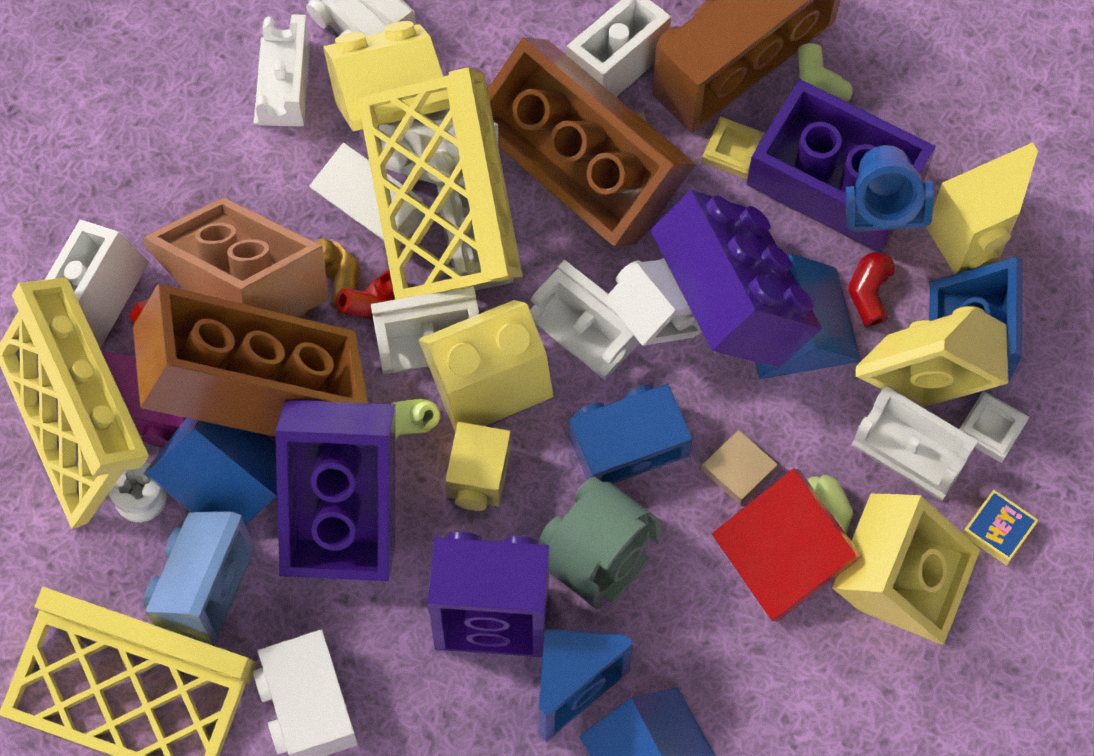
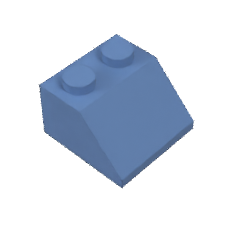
(200, 575)

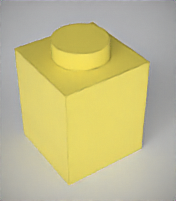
(478, 466)

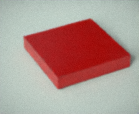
(786, 545)

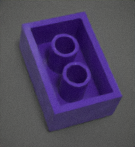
(817, 153)
(736, 279)
(336, 490)
(489, 595)

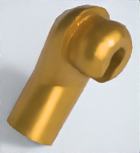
(340, 267)

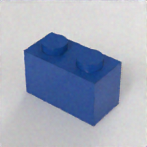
(630, 434)

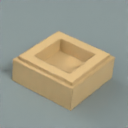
(739, 467)

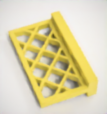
(482, 177)
(87, 396)
(133, 638)

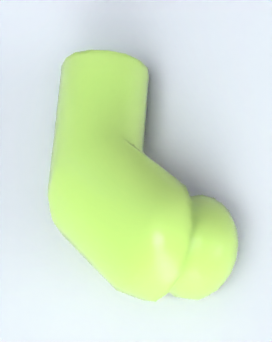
(813, 72)
(415, 416)
(834, 498)

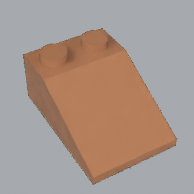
(242, 259)

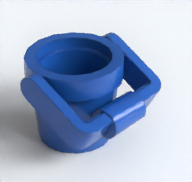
(888, 193)

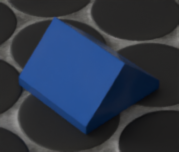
(993, 288)
(836, 341)
(217, 469)
(577, 672)
(648, 726)

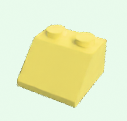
(382, 63)
(980, 209)
(941, 358)
(489, 365)
(909, 566)

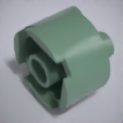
(600, 542)

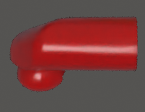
(863, 287)
(359, 302)

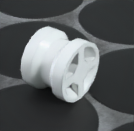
(142, 502)

